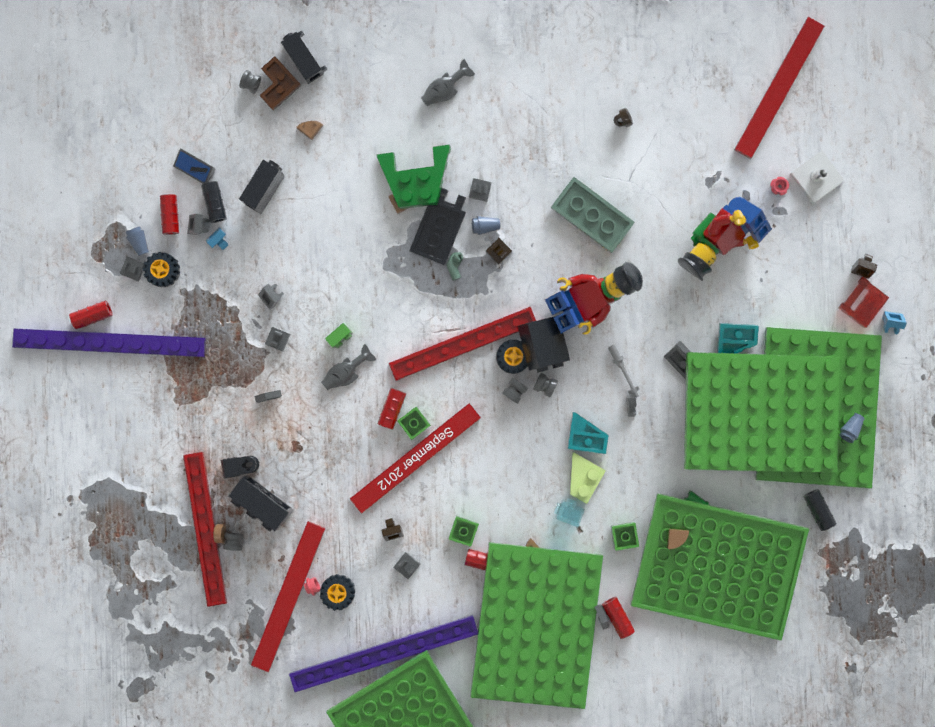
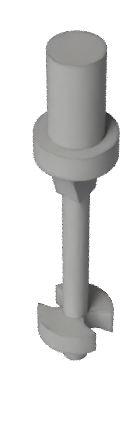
(619, 361)

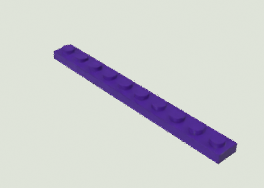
(109, 342)
(383, 653)

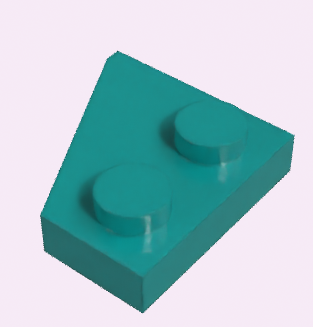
(586, 436)

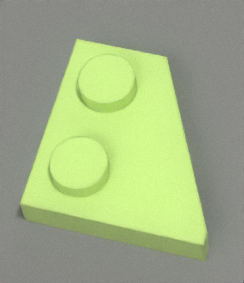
(584, 478)

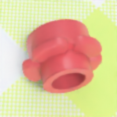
(784, 186)
(312, 586)

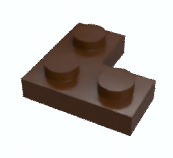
(283, 83)

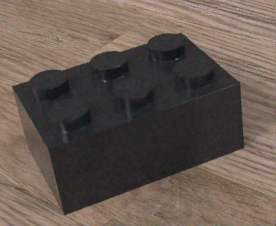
(260, 503)

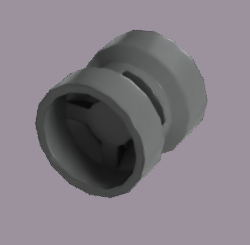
(545, 385)
(515, 390)

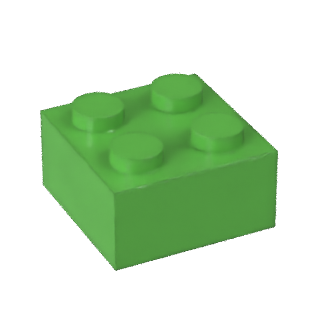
(338, 336)
(413, 423)
(463, 531)
(624, 536)

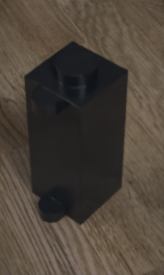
(302, 57)

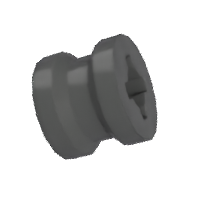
(250, 81)
(233, 541)

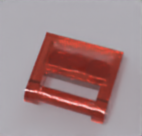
(869, 305)

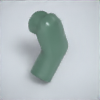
(453, 264)

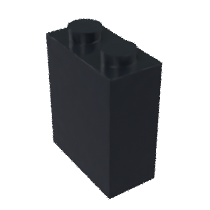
(262, 186)
(543, 344)

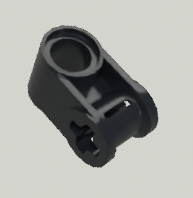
(237, 466)

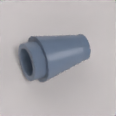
(485, 224)
(137, 240)
(852, 428)

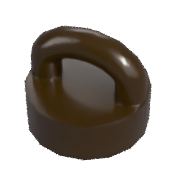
(626, 118)

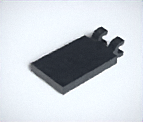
(439, 229)

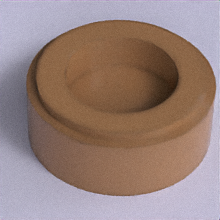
(219, 531)

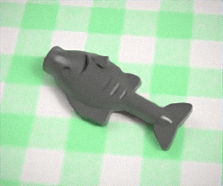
(443, 88)
(343, 373)

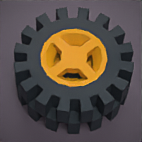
(154, 269)
(511, 357)
(335, 598)

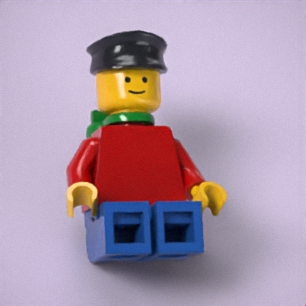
(723, 233)
(591, 297)

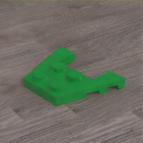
(419, 185)

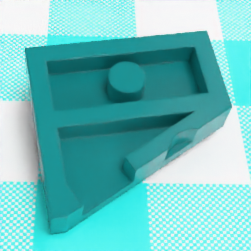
(736, 337)

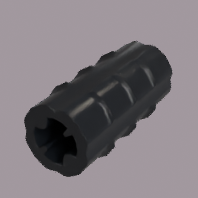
(214, 202)
(820, 510)

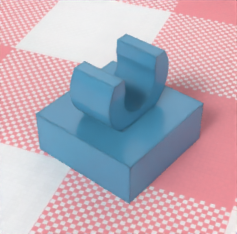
(217, 238)
(893, 320)

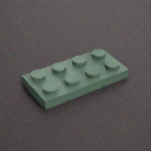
(592, 214)

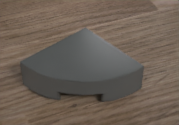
(268, 396)
(631, 404)
(602, 616)

